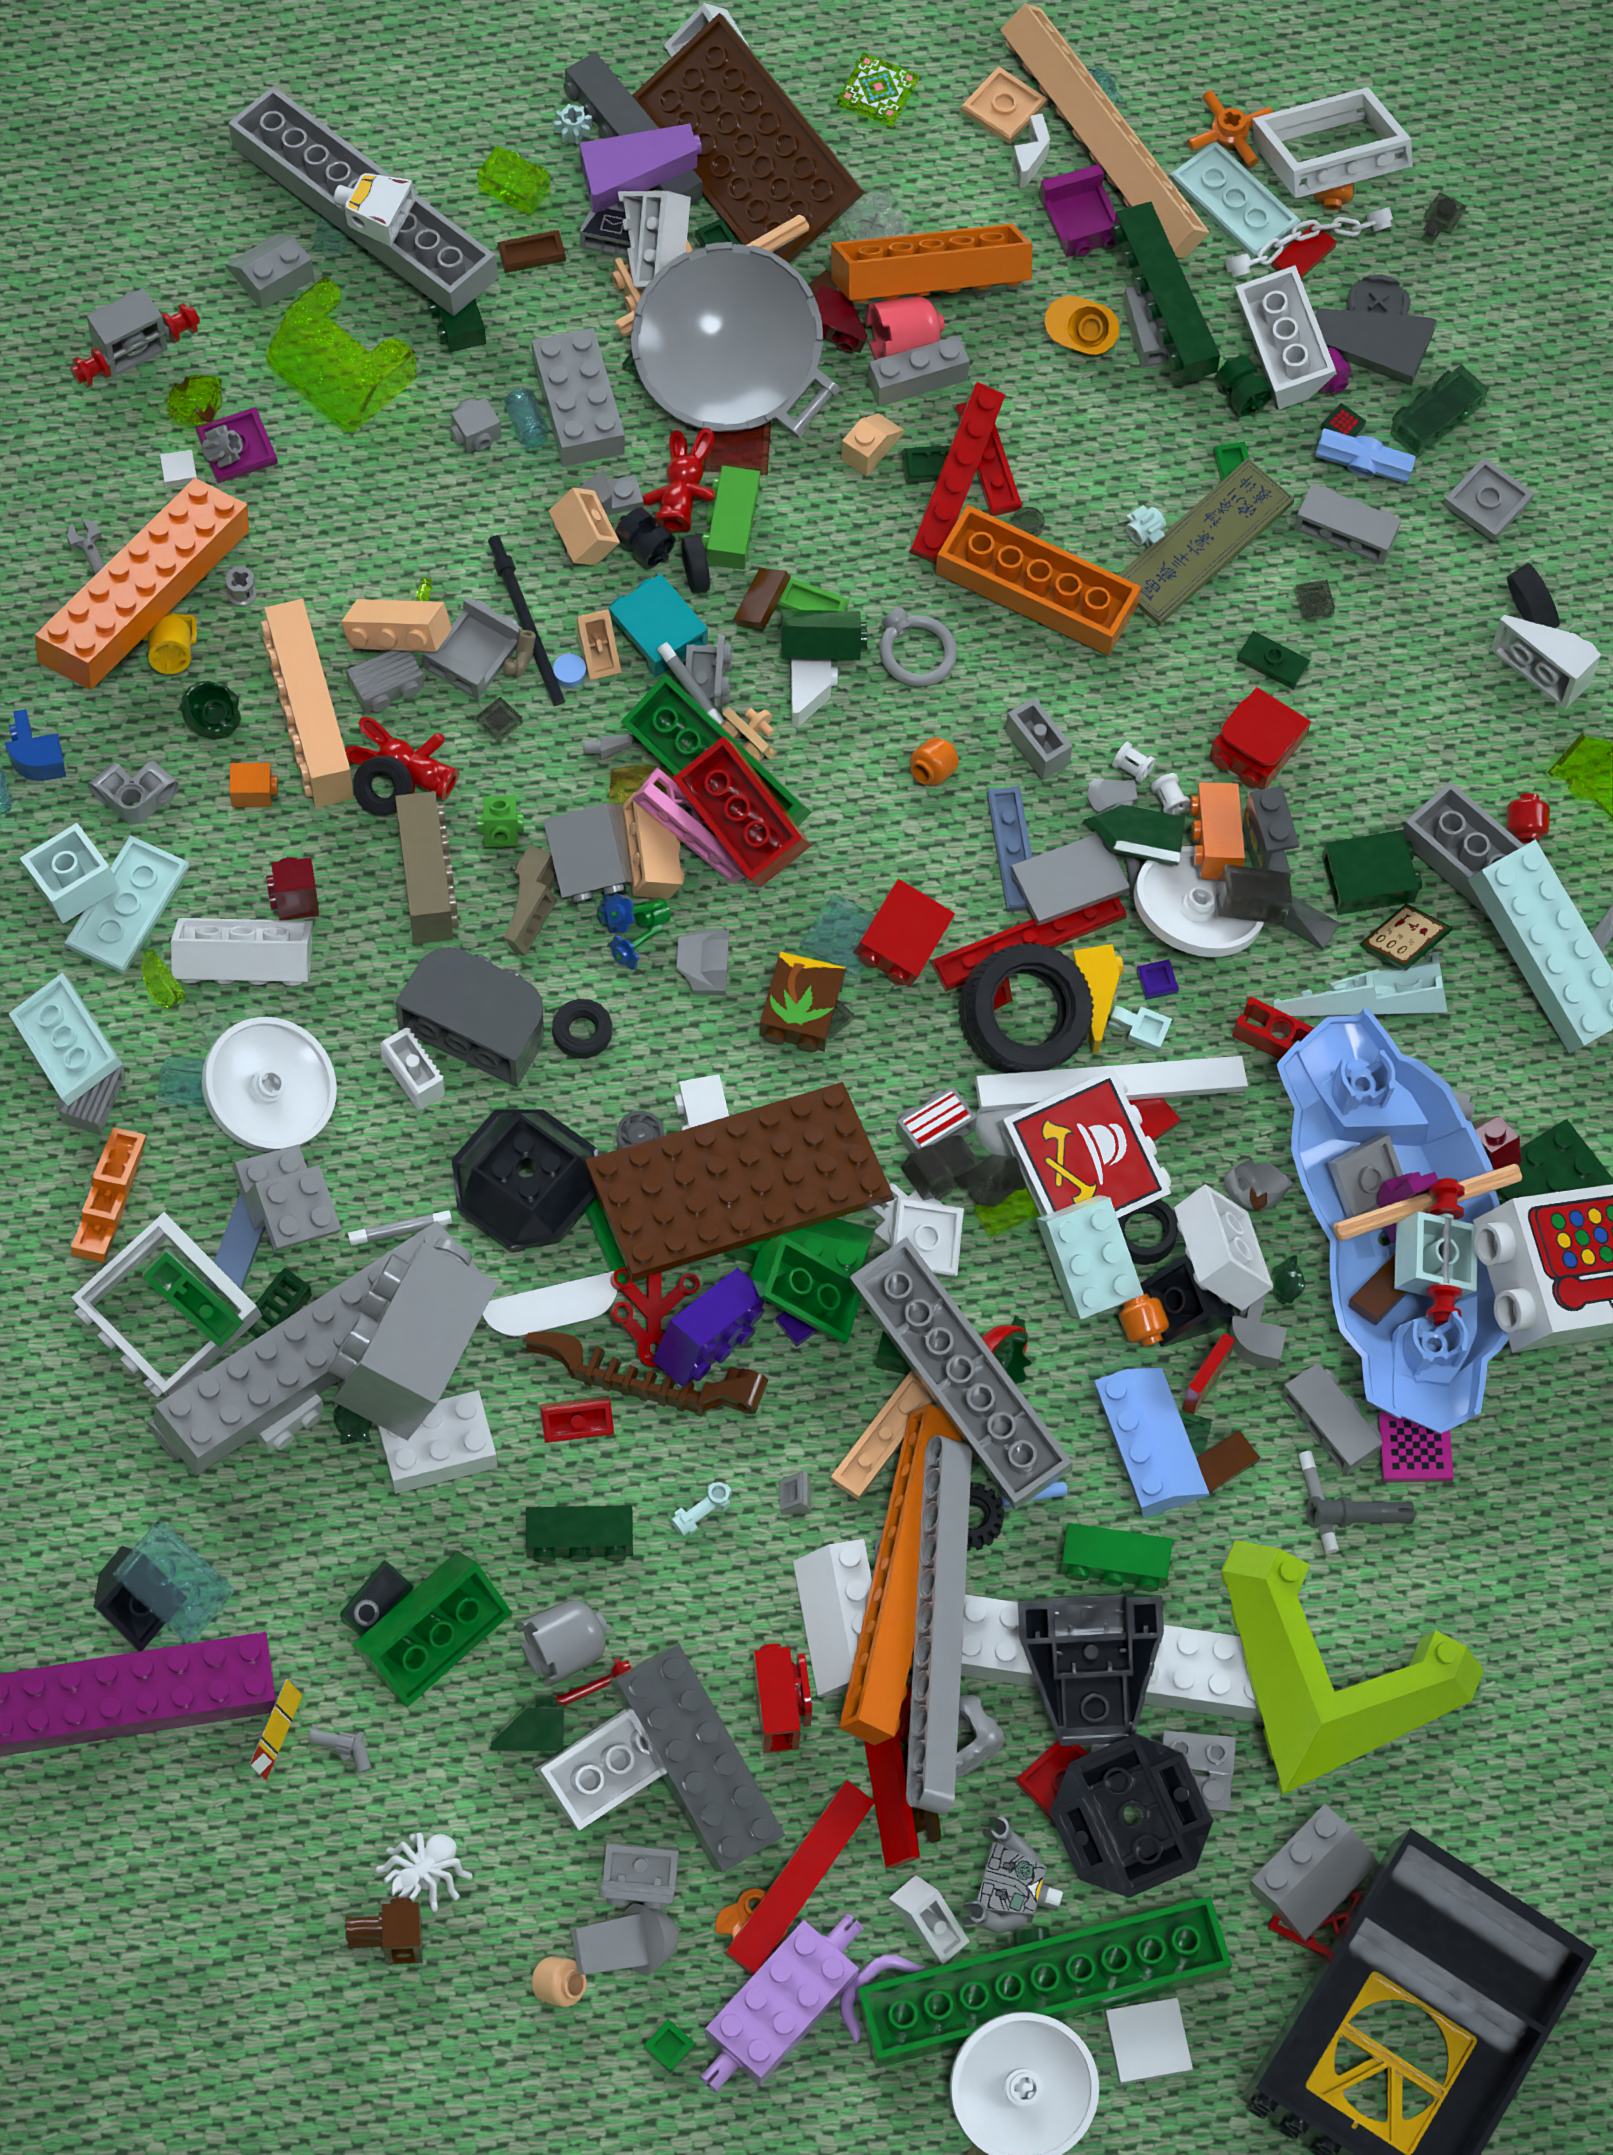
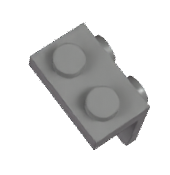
(708, 669)
(639, 1874)

